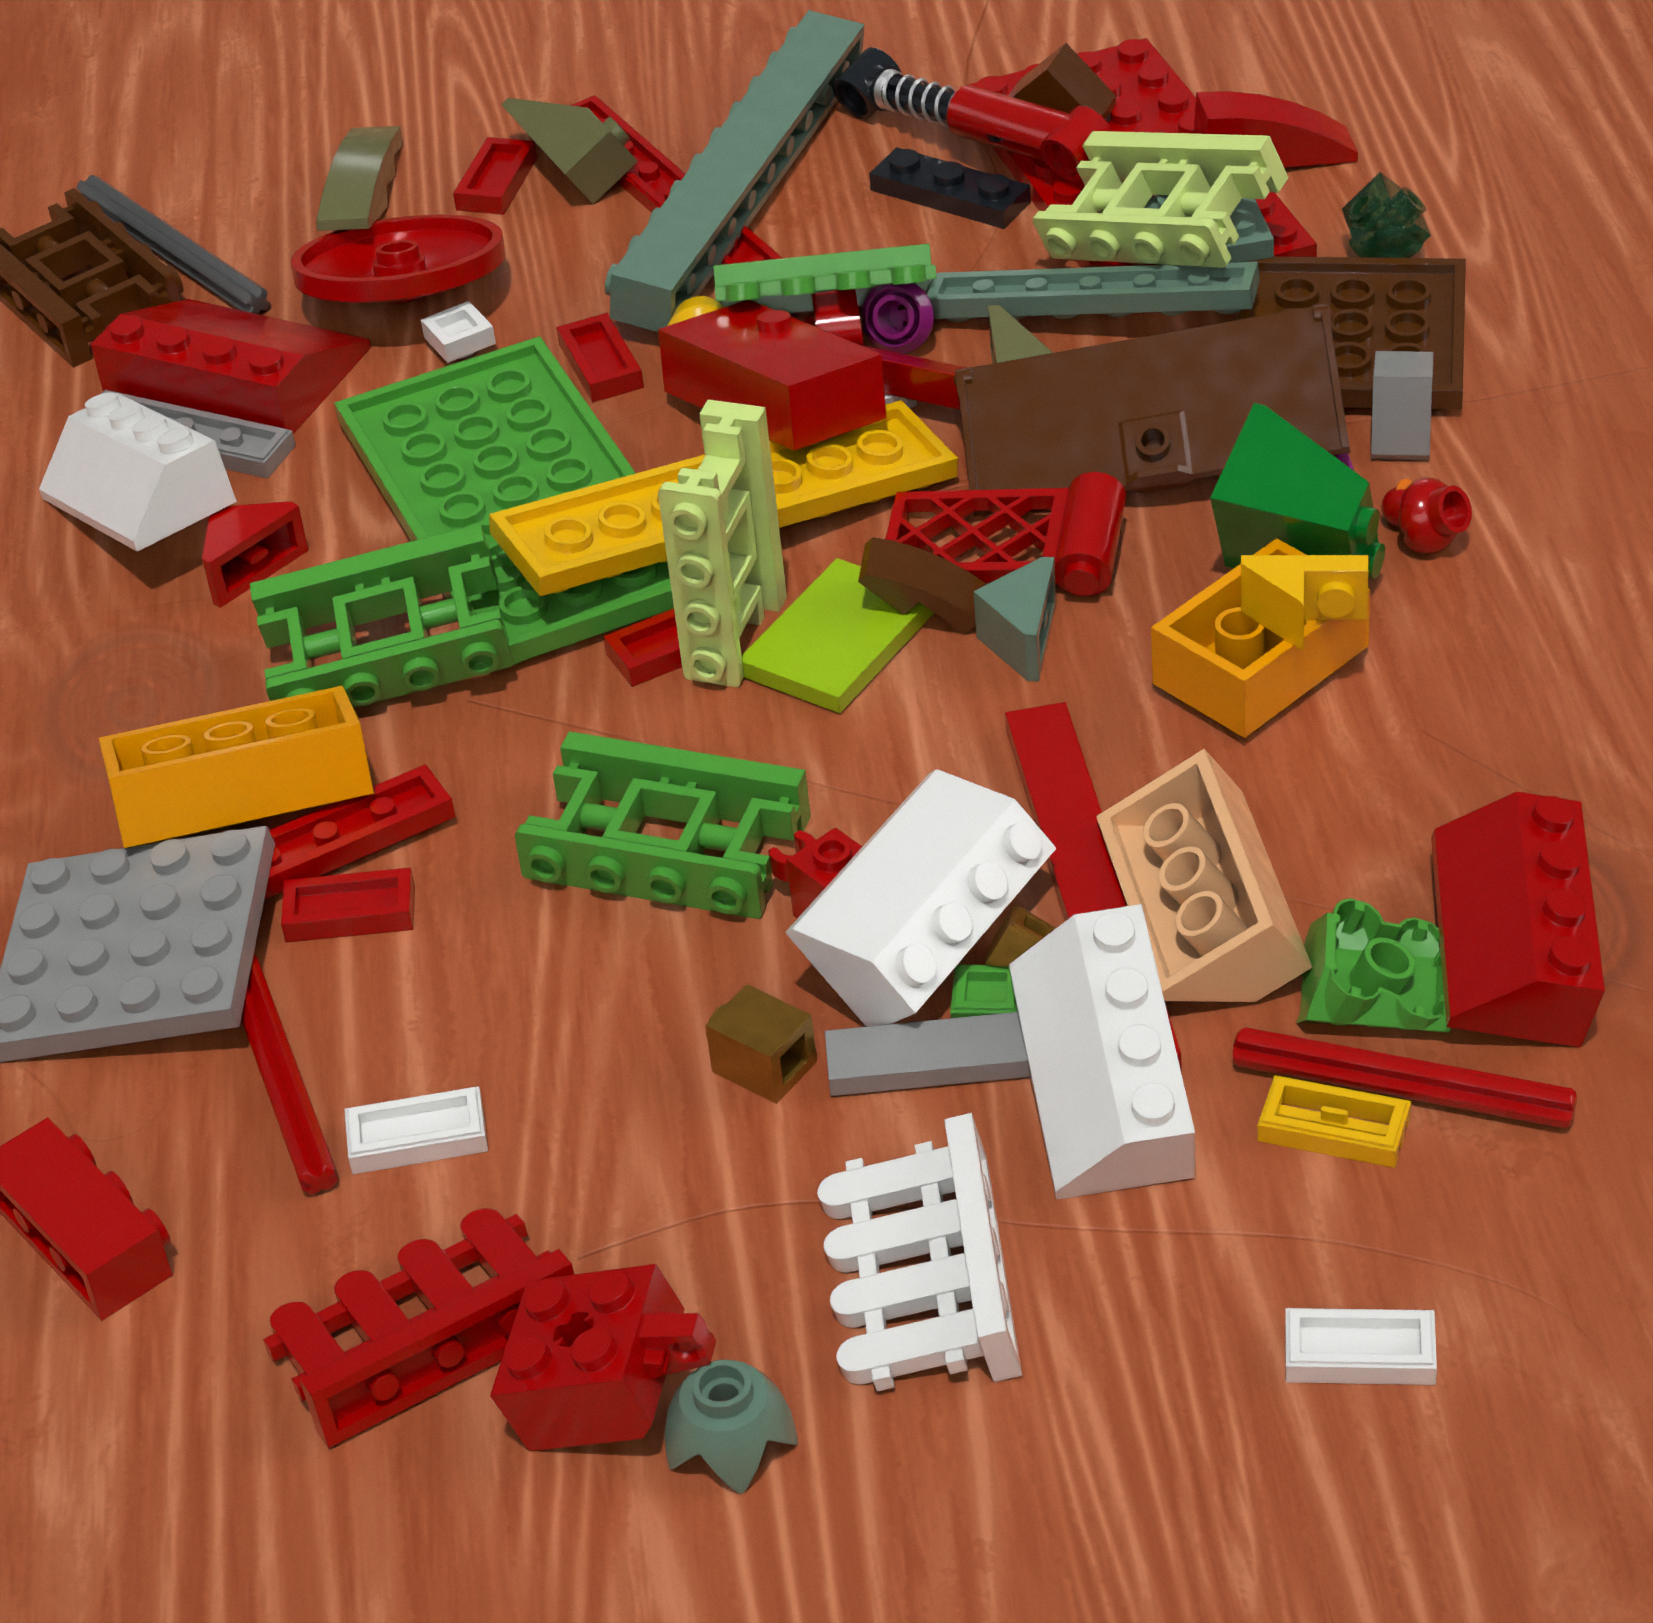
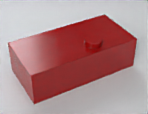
(767, 359)

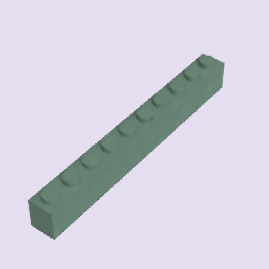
(733, 173)

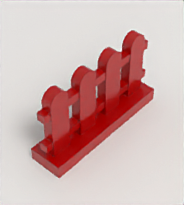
(415, 1356)

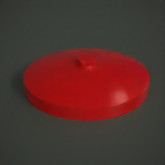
(398, 259)

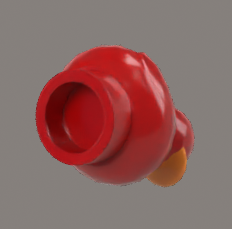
(1427, 513)

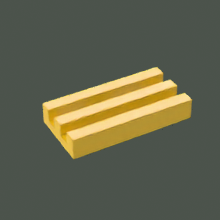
(1331, 1129)

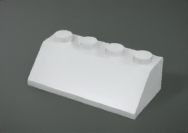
(134, 472)
(919, 895)
(1103, 1056)

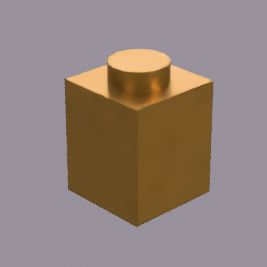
(761, 1043)

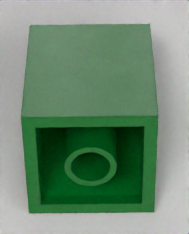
(1294, 492)

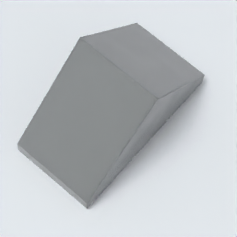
(1402, 405)

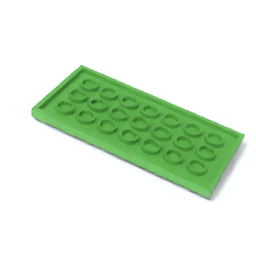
(492, 440)

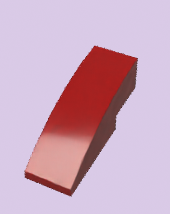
(1297, 132)

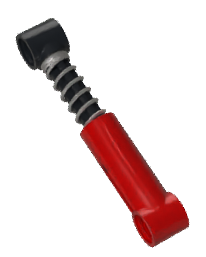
(971, 112)

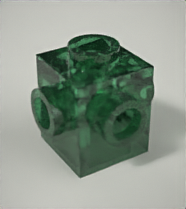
(1386, 220)

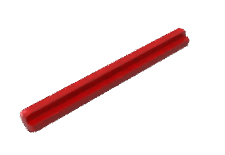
(1405, 1077)
(286, 1086)

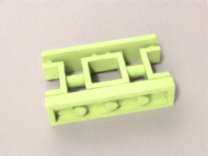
(1204, 185)
(723, 542)

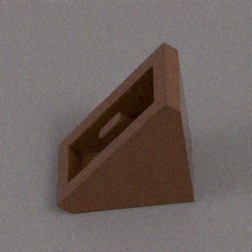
(1064, 83)

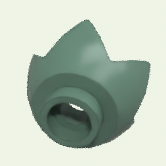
(728, 1432)

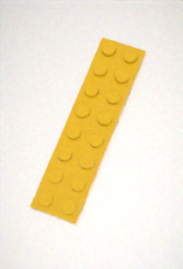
(619, 522)

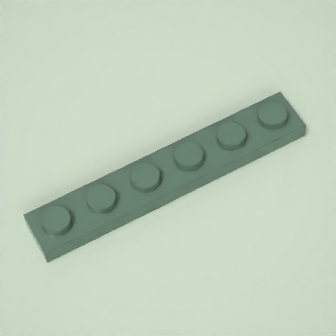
(1095, 290)

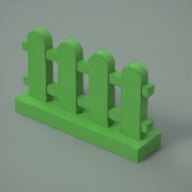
(790, 282)

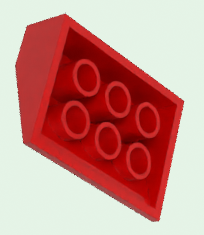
(225, 361)

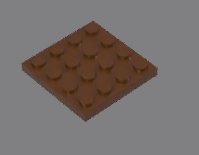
(1377, 308)

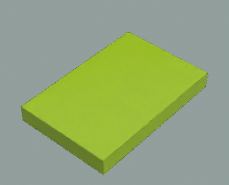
(831, 640)

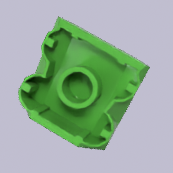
(1373, 971)

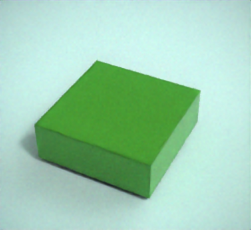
(981, 991)

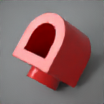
(837, 314)

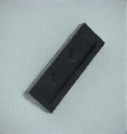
(950, 187)

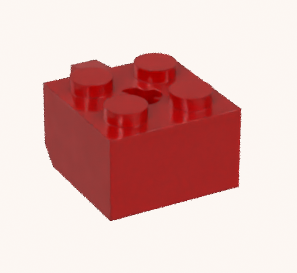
(595, 1356)

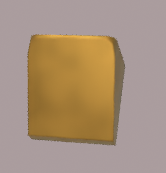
(1016, 936)

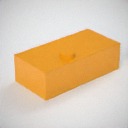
(235, 766)

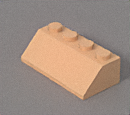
(1204, 886)

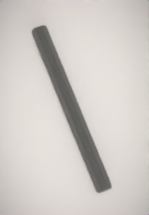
(176, 247)

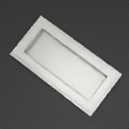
(415, 1130)
(1360, 1346)

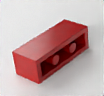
(81, 1219)

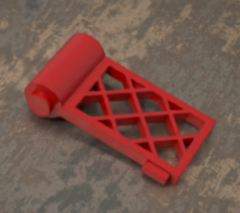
(1079, 530)

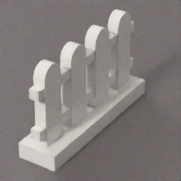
(926, 1286)

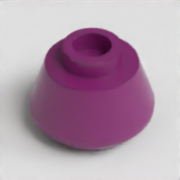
(886, 321)

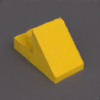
(1297, 588)

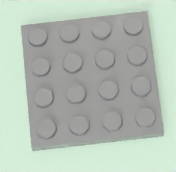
(133, 943)

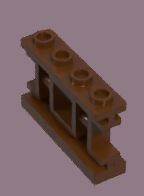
(78, 309)

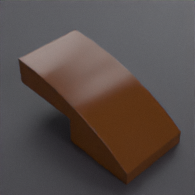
(912, 575)

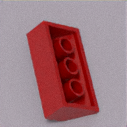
(1518, 920)

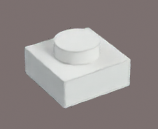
(458, 332)

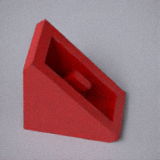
(250, 545)

